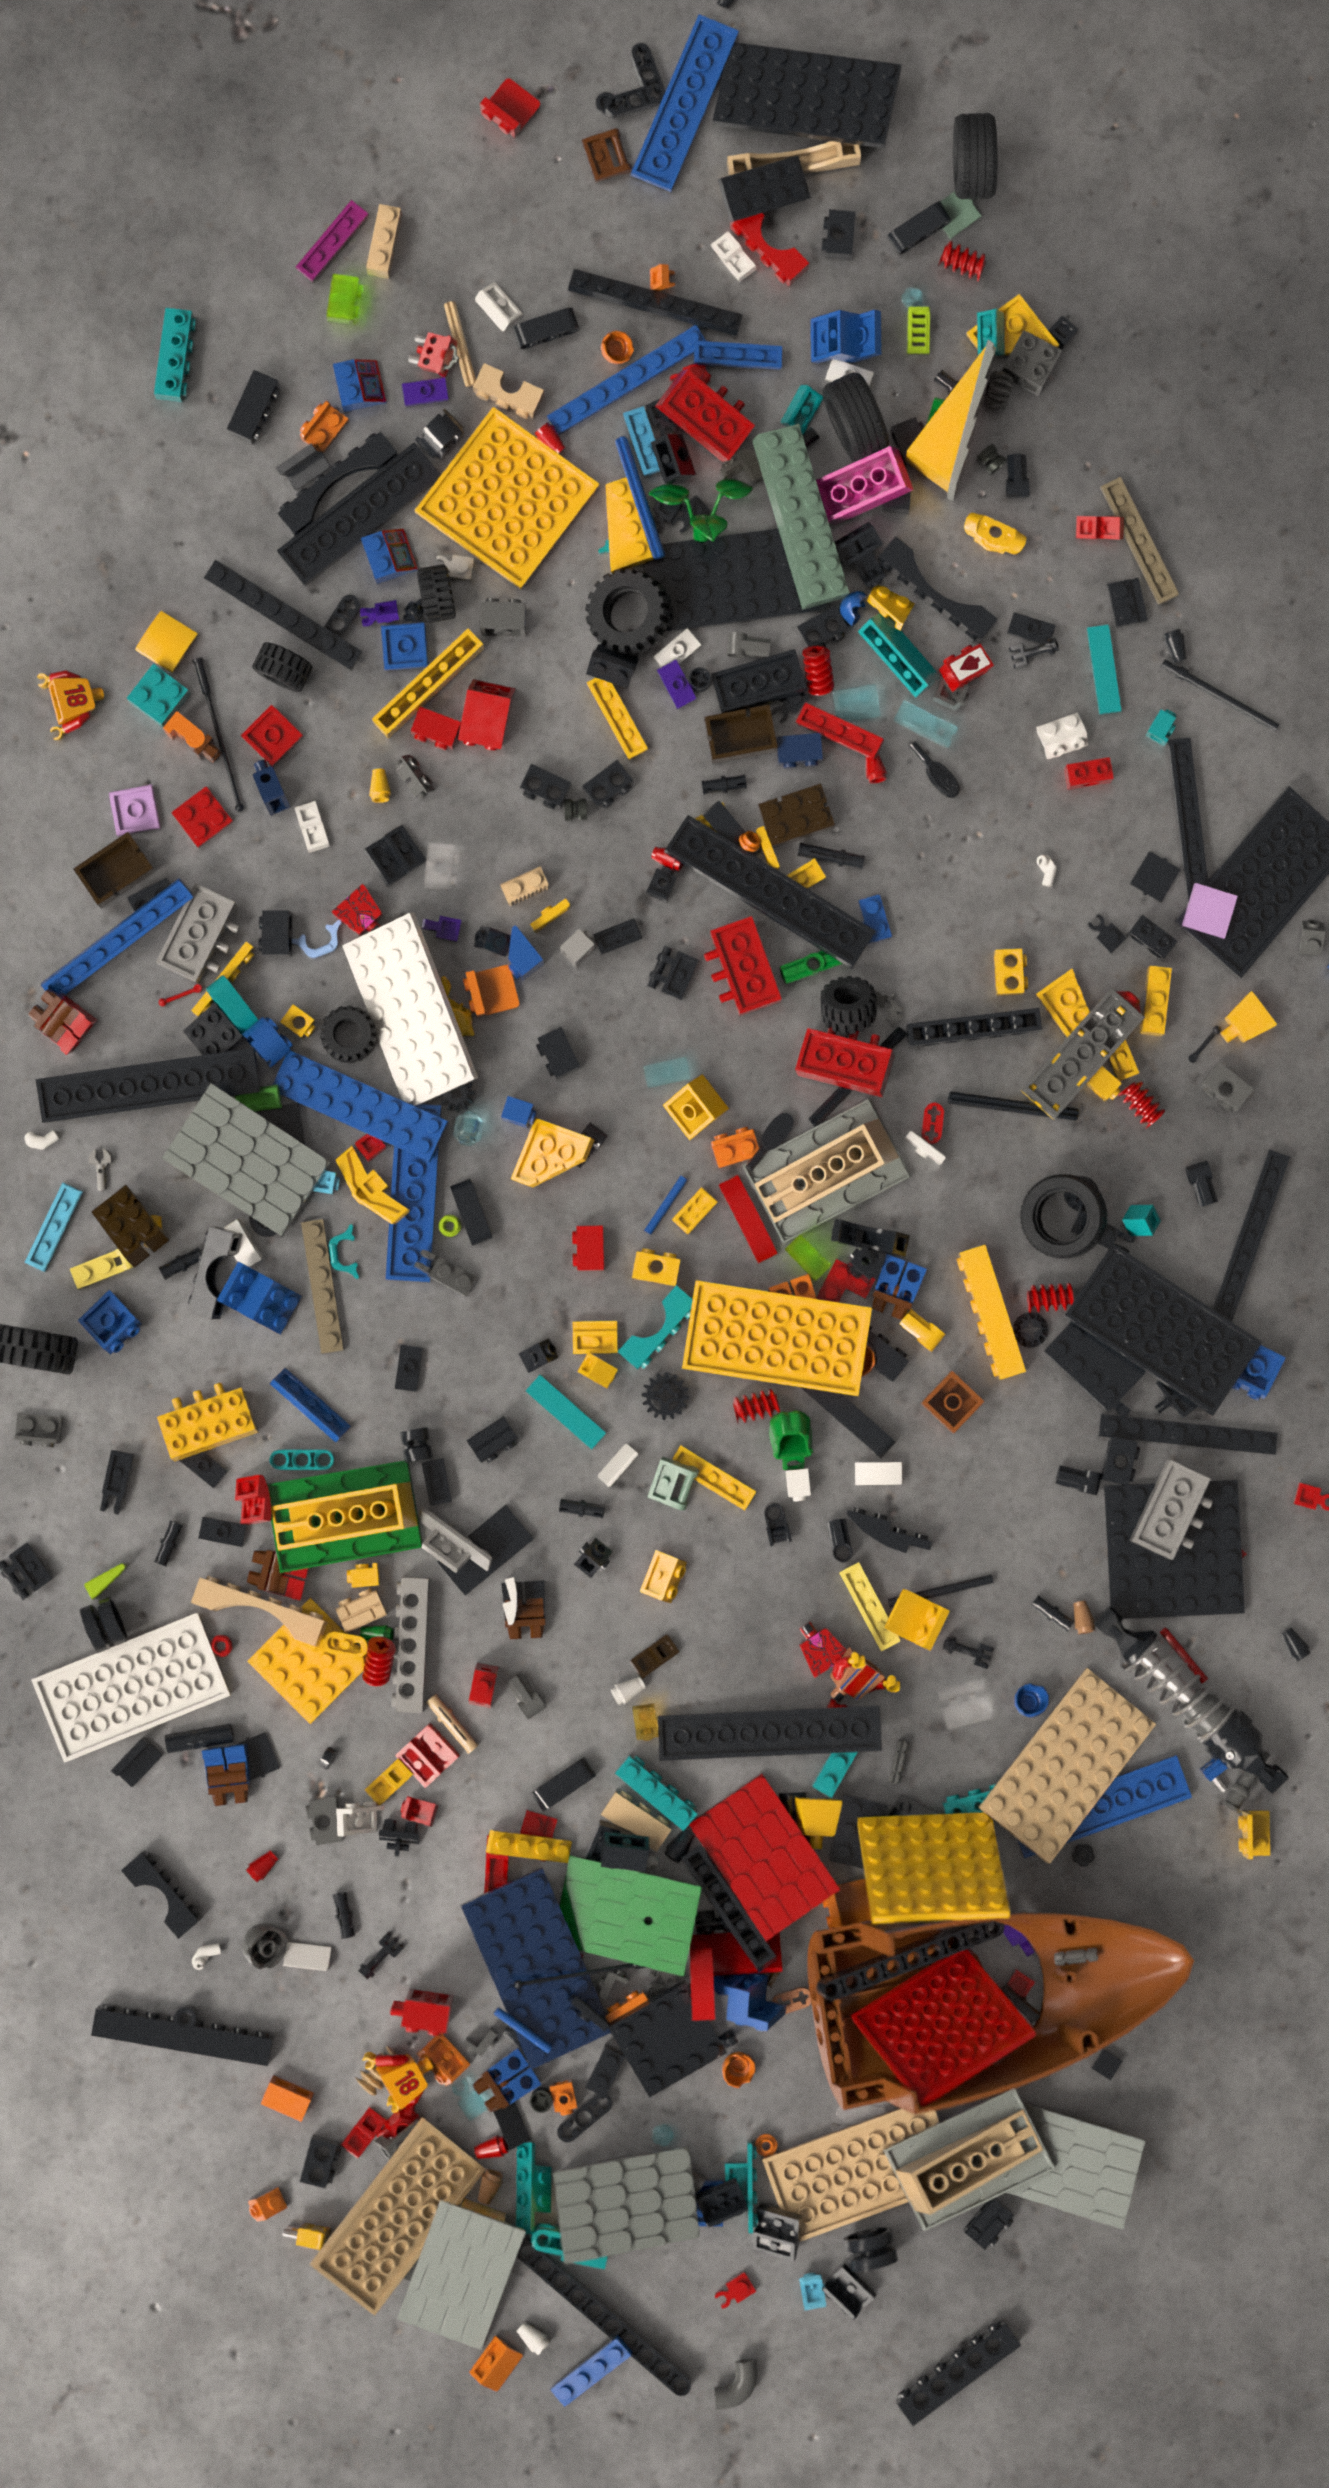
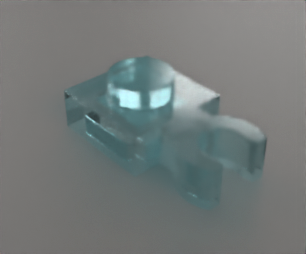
(471, 2102)

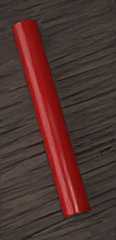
(1181, 1652)

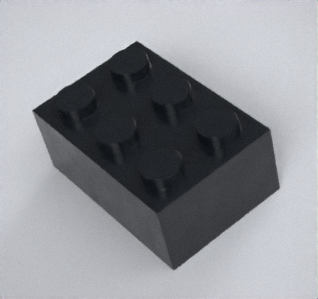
(846, 1842)

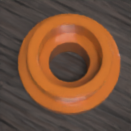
(750, 841)
(766, 2138)

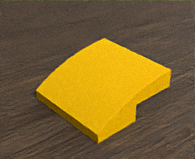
(166, 641)

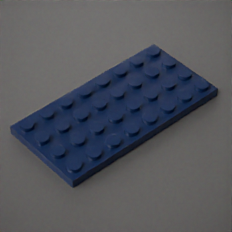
(525, 1940)

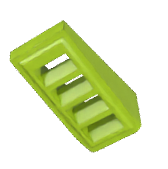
(918, 311)
(100, 1583)

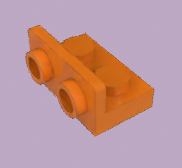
(323, 426)
(734, 1148)
(445, 2059)

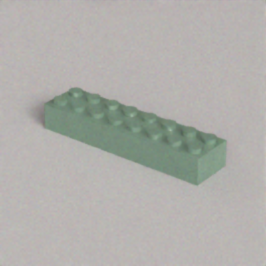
(800, 516)

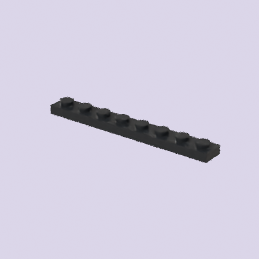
(655, 302)
(283, 615)
(1187, 813)
(1250, 1234)
(1188, 1434)

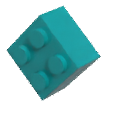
(158, 695)

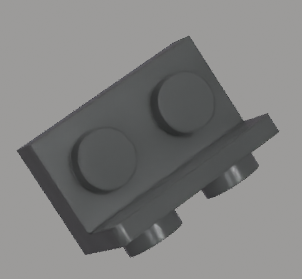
(38, 1429)

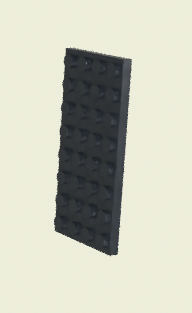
(807, 95)
(728, 580)
(1271, 876)
(1162, 1329)

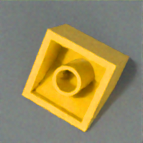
(695, 1106)

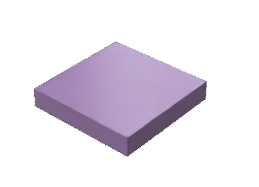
(134, 810)
(1209, 910)

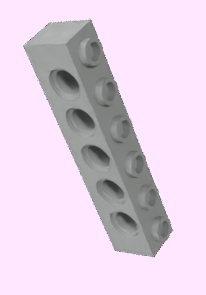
(415, 1702)

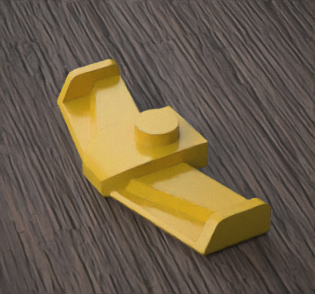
(369, 1188)

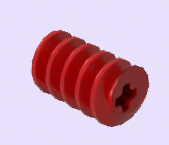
(963, 260)
(818, 670)
(1142, 1103)
(1049, 1297)
(756, 1406)
(378, 1661)

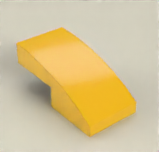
(388, 1782)

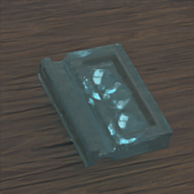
(856, 702)

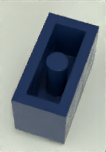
(799, 750)

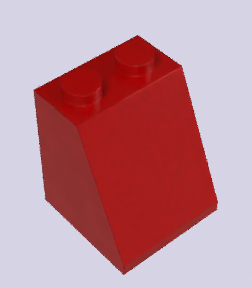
(486, 714)

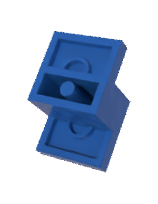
(846, 336)
(259, 1297)
(748, 2000)

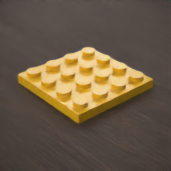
(305, 1673)

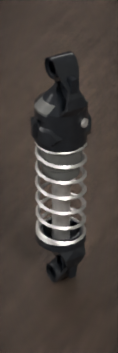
(1222, 1730)

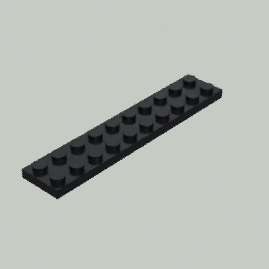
(769, 891)
(146, 1085)
(770, 1733)

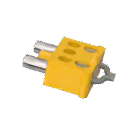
(308, 2235)

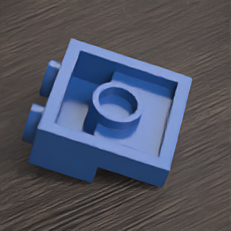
(110, 1322)
(1260, 1373)

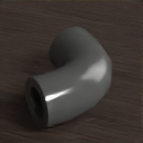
(740, 2388)

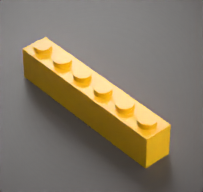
(428, 683)
(991, 1311)

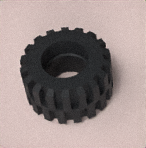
(436, 593)
(282, 667)
(848, 1004)
(343, 1015)

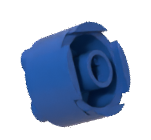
(267, 1041)

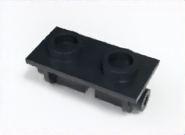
(709, 1923)

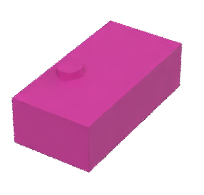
(864, 485)

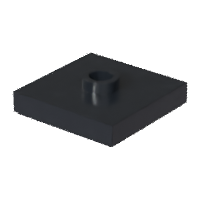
(287, 1119)

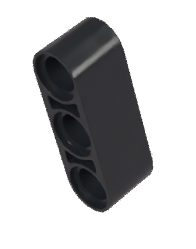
(919, 228)
(546, 328)
(471, 1212)
(563, 1784)

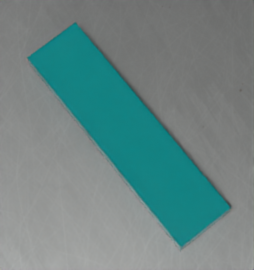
(1103, 669)
(565, 1412)

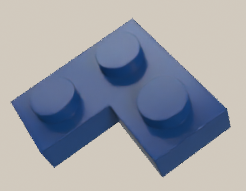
(875, 917)

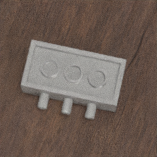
(198, 934)
(1171, 1510)

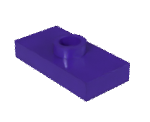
(425, 392)
(676, 684)

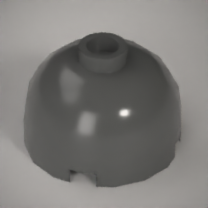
(264, 1945)

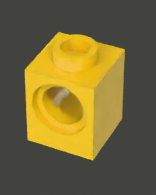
(294, 1013)
(1104, 1084)
(597, 1370)

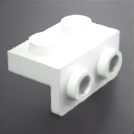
(1062, 736)
(358, 1819)

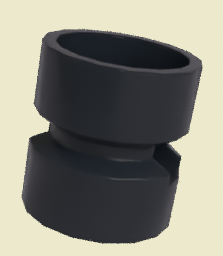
(416, 1453)

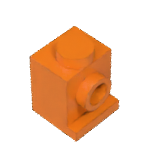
(567, 2089)

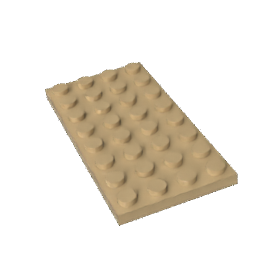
(1067, 1766)
(843, 2172)
(393, 2216)

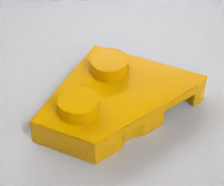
(891, 604)

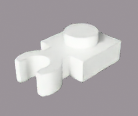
(459, 567)

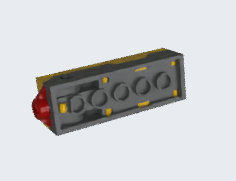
(1084, 1052)

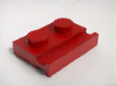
(538, 1825)

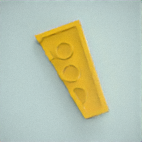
(626, 535)

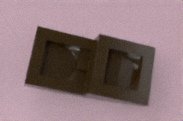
(654, 1656)

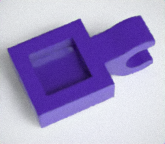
(382, 612)
(445, 929)
(1015, 1938)

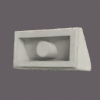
(498, 306)
(617, 1465)
(307, 1956)

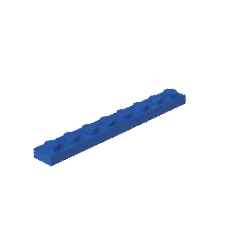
(625, 381)
(119, 938)

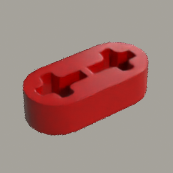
(938, 1124)

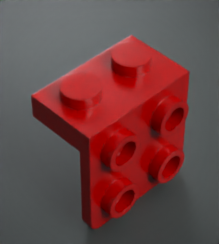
(510, 107)

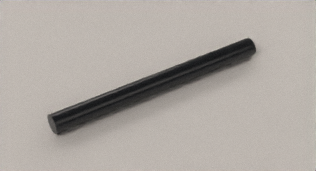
(951, 1588)

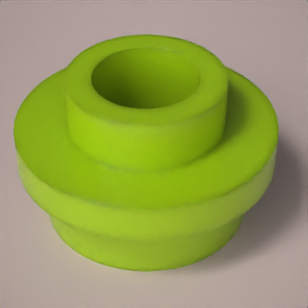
(450, 1218)

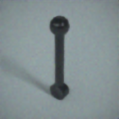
(1193, 1057)

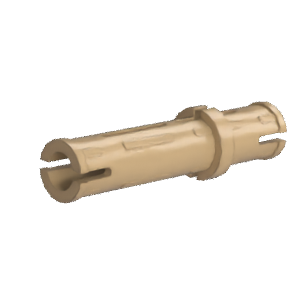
(468, 1744)

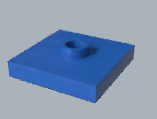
(404, 646)

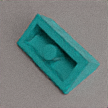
(991, 327)
(802, 408)

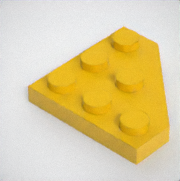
(1017, 318)
(549, 1153)

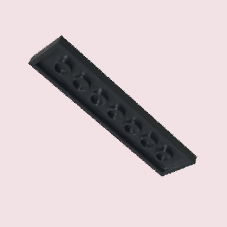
(359, 514)

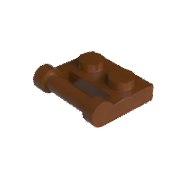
(600, 158)

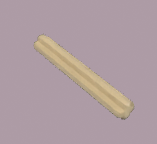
(462, 350)

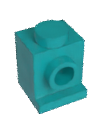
(1162, 726)

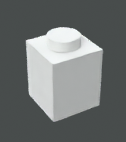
(798, 1484)

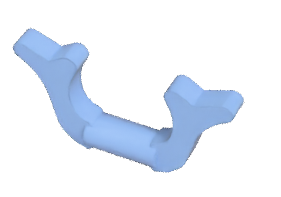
(330, 947)

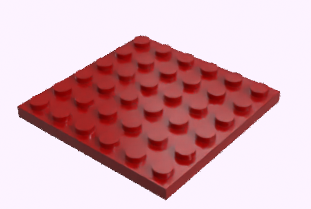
(943, 2026)

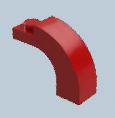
(702, 1980)

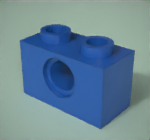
(518, 1112)

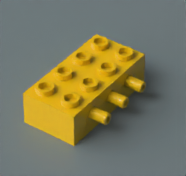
(207, 1422)

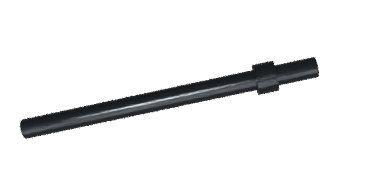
(1182, 674)

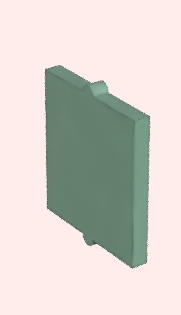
(962, 214)

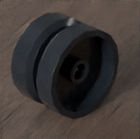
(103, 1625)
(871, 2249)

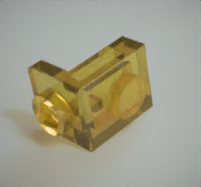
(645, 1722)

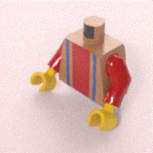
(858, 1677)

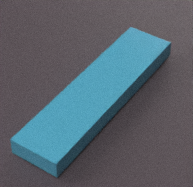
(53, 1227)

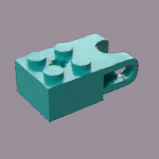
(553, 2243)

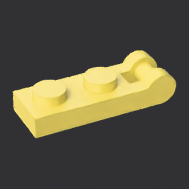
(99, 1269)

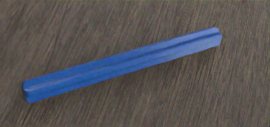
(639, 498)

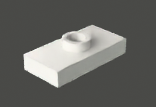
(839, 368)
(678, 649)
(924, 1148)

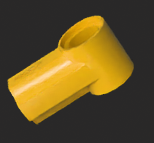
(925, 1332)

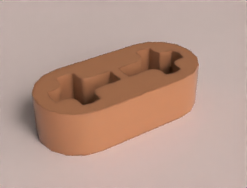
(791, 1994)

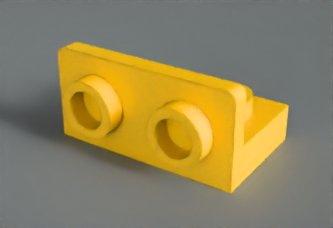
(663, 1577)

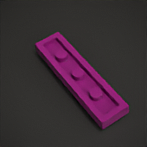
(332, 241)

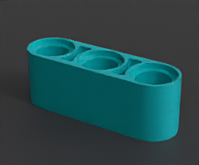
(231, 1004)
(291, 1460)

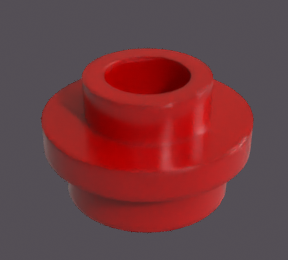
(221, 1653)

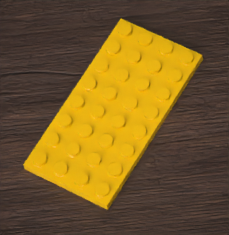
(777, 1338)

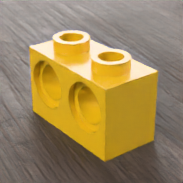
(1003, 972)

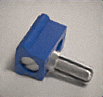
(1212, 1772)

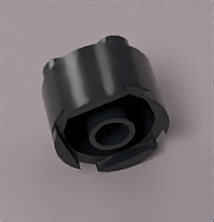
(440, 434)

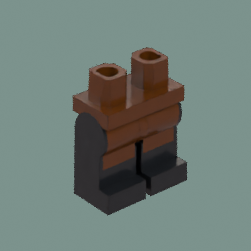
(529, 1613)

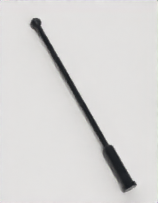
(198, 663)
(519, 1984)

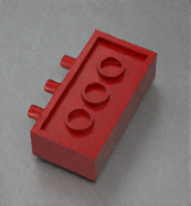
(706, 414)
(743, 966)
(845, 1061)
(424, 2011)

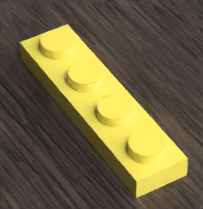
(868, 1605)

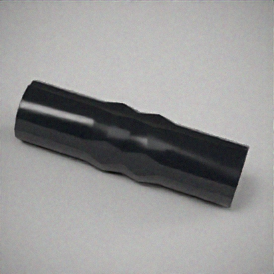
(199, 1738)

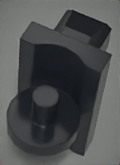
(390, 1834)

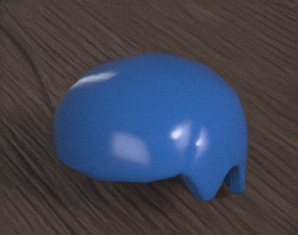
(850, 605)
(1031, 1700)

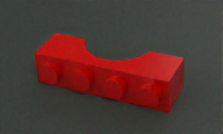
(786, 263)
(496, 1870)

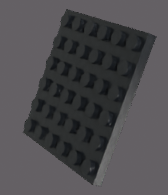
(1197, 1579)

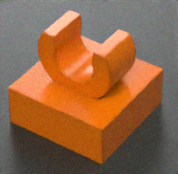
(660, 277)

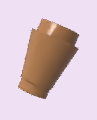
(1083, 1618)
(490, 2184)

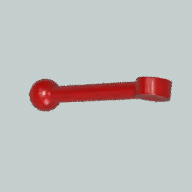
(197, 989)

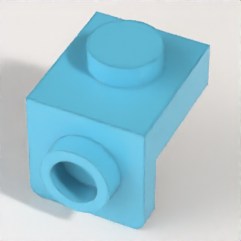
(328, 1183)
(812, 2291)

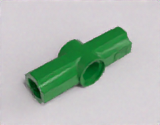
(800, 969)

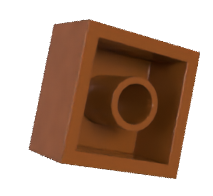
(952, 1402)

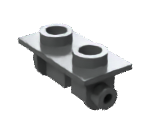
(408, 768)

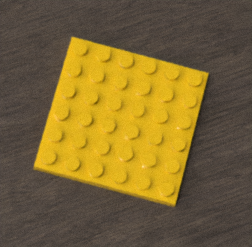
(507, 498)
(932, 1867)

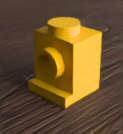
(363, 1575)

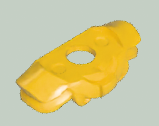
(978, 527)

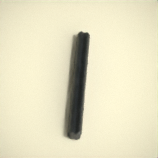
(841, 1093)
(1007, 1105)

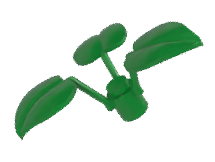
(704, 526)

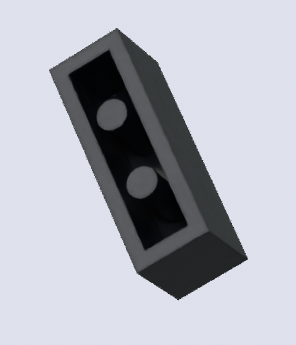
(254, 407)

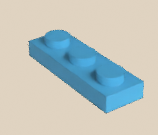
(641, 437)

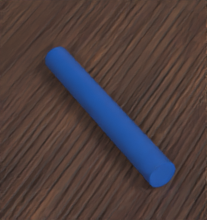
(665, 1205)
(523, 2030)

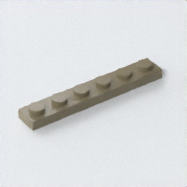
(1140, 541)
(322, 1286)

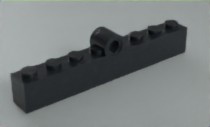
(182, 2036)

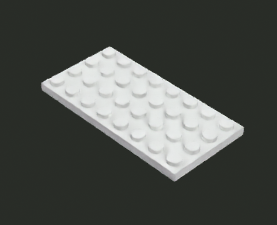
(410, 1010)
(131, 1687)

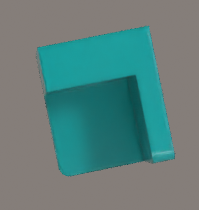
(1141, 1220)

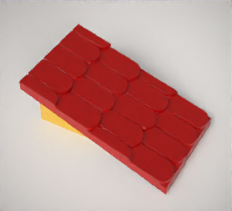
(764, 1857)

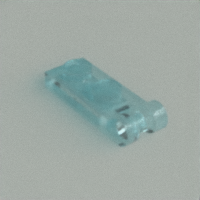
(925, 724)

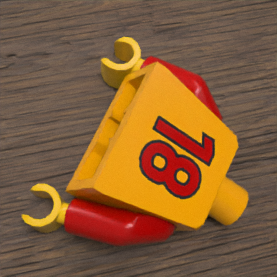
(71, 699)
(401, 2077)

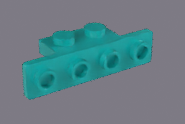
(745, 2176)
(532, 2188)

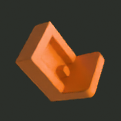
(267, 2205)

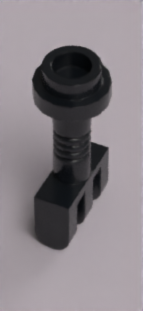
(1050, 646)
(951, 1645)
(366, 1970)

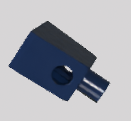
(270, 788)

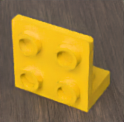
(916, 1619)
(1255, 1833)

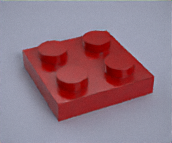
(271, 735)
(202, 817)

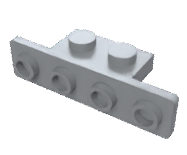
(449, 1545)

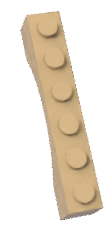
(813, 159)
(301, 1626)

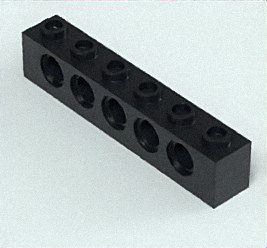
(974, 1027)
(729, 1909)
(917, 2411)

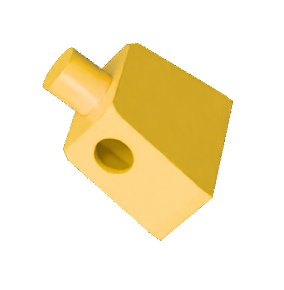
(1247, 1020)
(817, 1818)

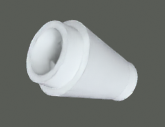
(627, 1690)
(533, 2338)

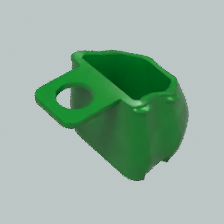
(791, 1438)

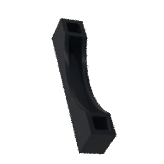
(370, 456)
(973, 619)

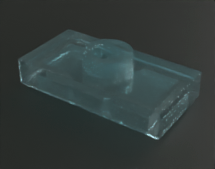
(667, 1072)

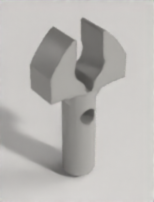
(100, 1168)

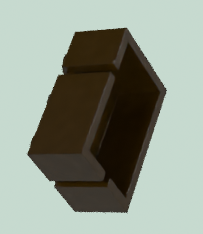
(739, 737)
(796, 816)
(114, 870)
(129, 1225)

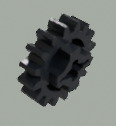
(665, 1386)

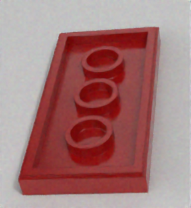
(730, 1957)

